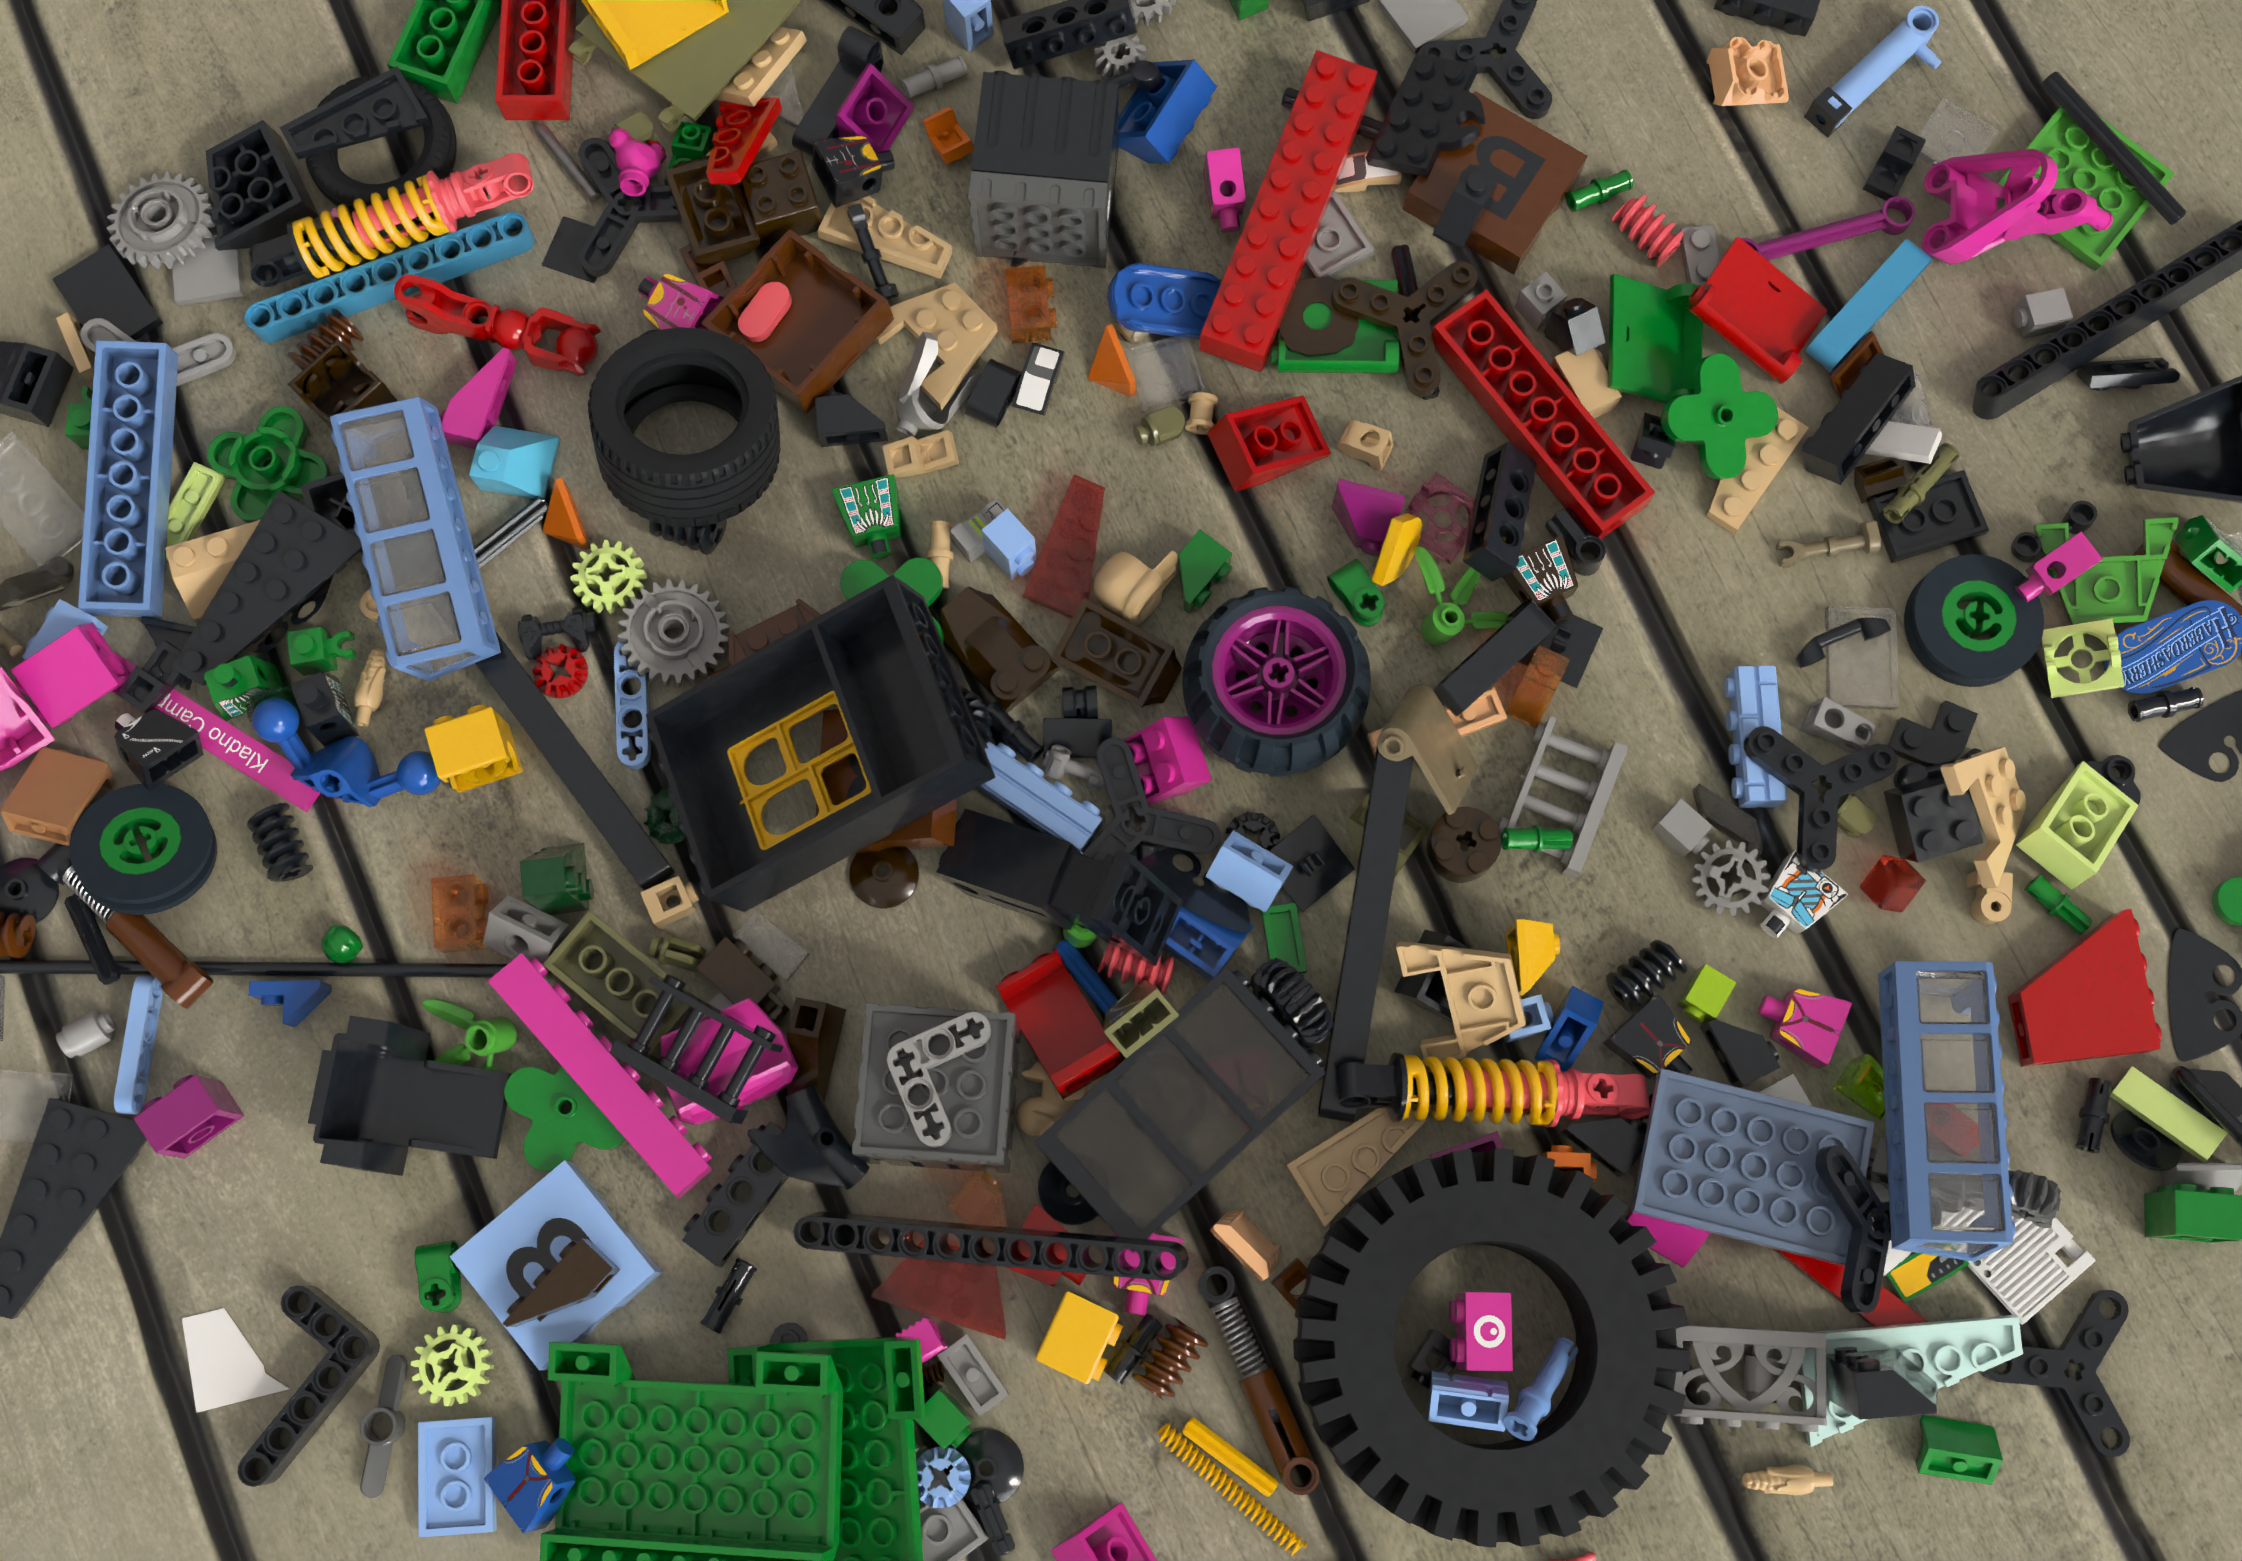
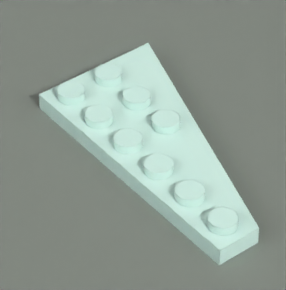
(1939, 1348)

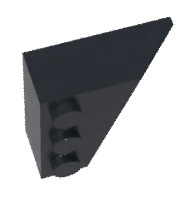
(1878, 1384)

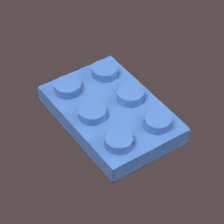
(451, 1476)

